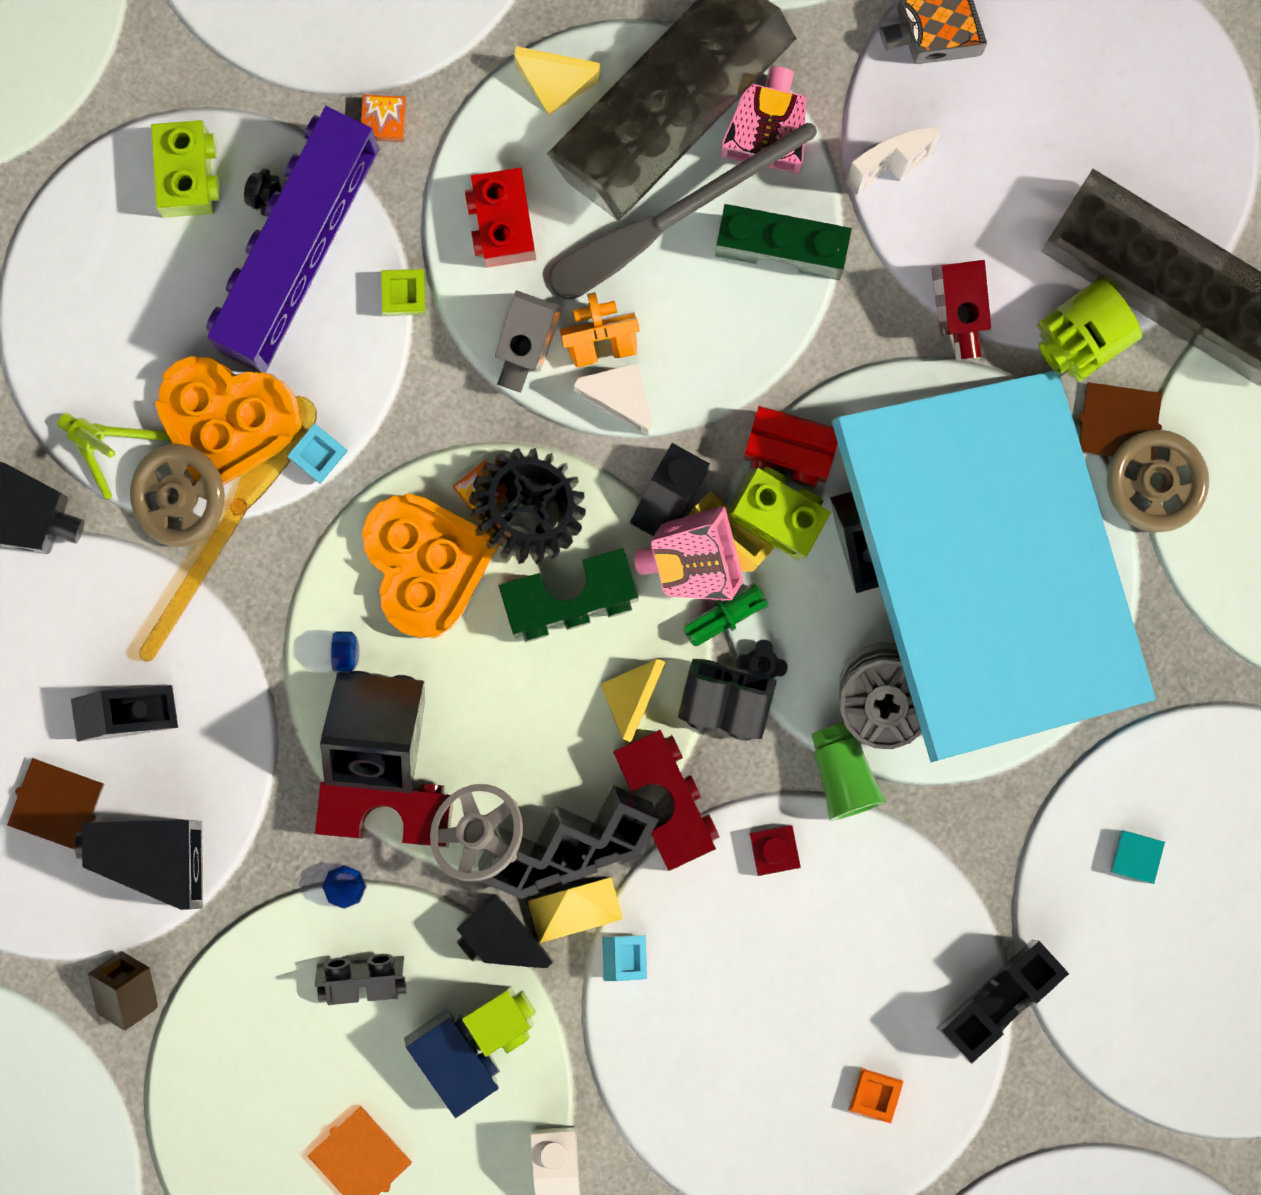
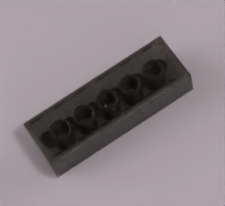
(669, 100)
(1163, 271)

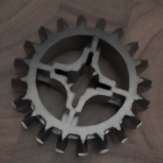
(540, 537)

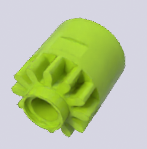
(1088, 331)

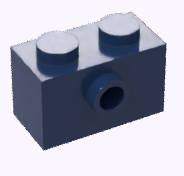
(452, 1062)

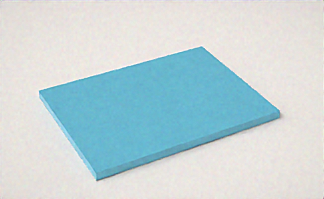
(993, 563)

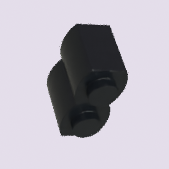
(726, 699)

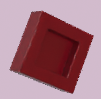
(775, 850)

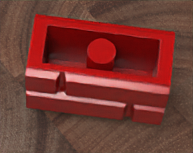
(791, 446)

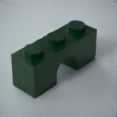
(763, 235)
(607, 589)

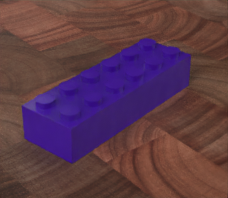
(293, 239)

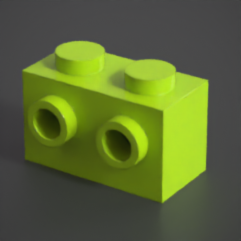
(184, 168)
(778, 512)
(501, 1022)

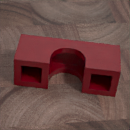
(654, 763)
(345, 809)

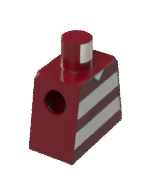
(965, 285)

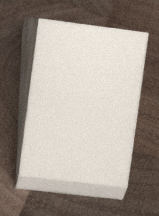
(618, 393)

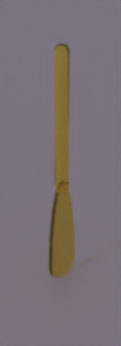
(250, 489)

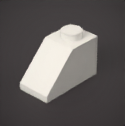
(555, 1161)

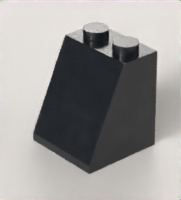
(372, 731)
(148, 857)

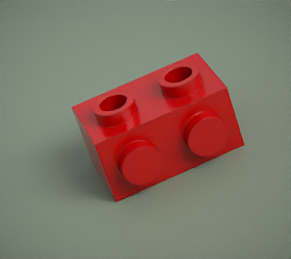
(502, 218)

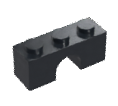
(1001, 999)

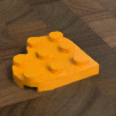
(225, 415)
(427, 563)

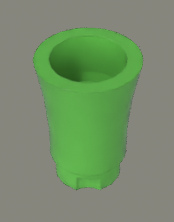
(845, 773)

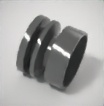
(864, 682)

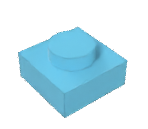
(317, 453)
(624, 958)

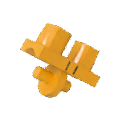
(619, 329)

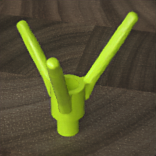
(90, 436)

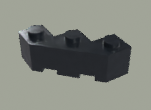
(574, 845)

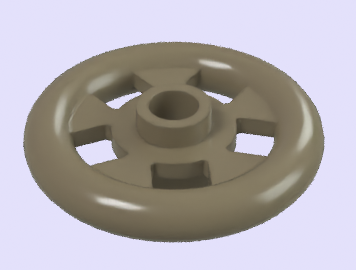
(1180, 453)
(208, 487)

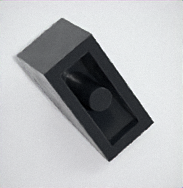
(670, 489)
(853, 542)
(124, 712)
(501, 938)

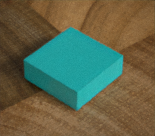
(1137, 857)

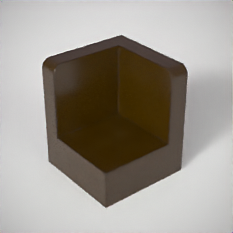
(123, 990)

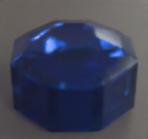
(344, 651)
(344, 886)

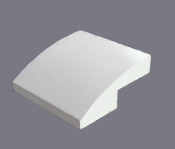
(898, 154)

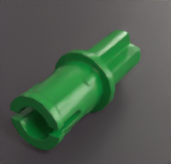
(725, 615)

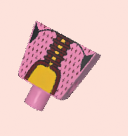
(765, 117)
(694, 557)

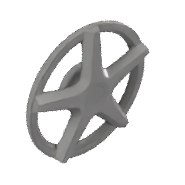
(477, 833)

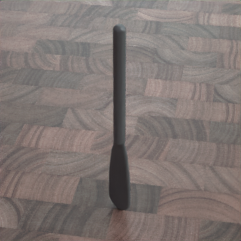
(608, 254)

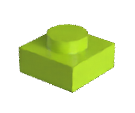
(403, 292)

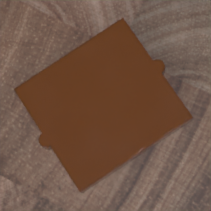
(1115, 415)
(54, 803)

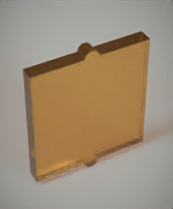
(360, 1156)

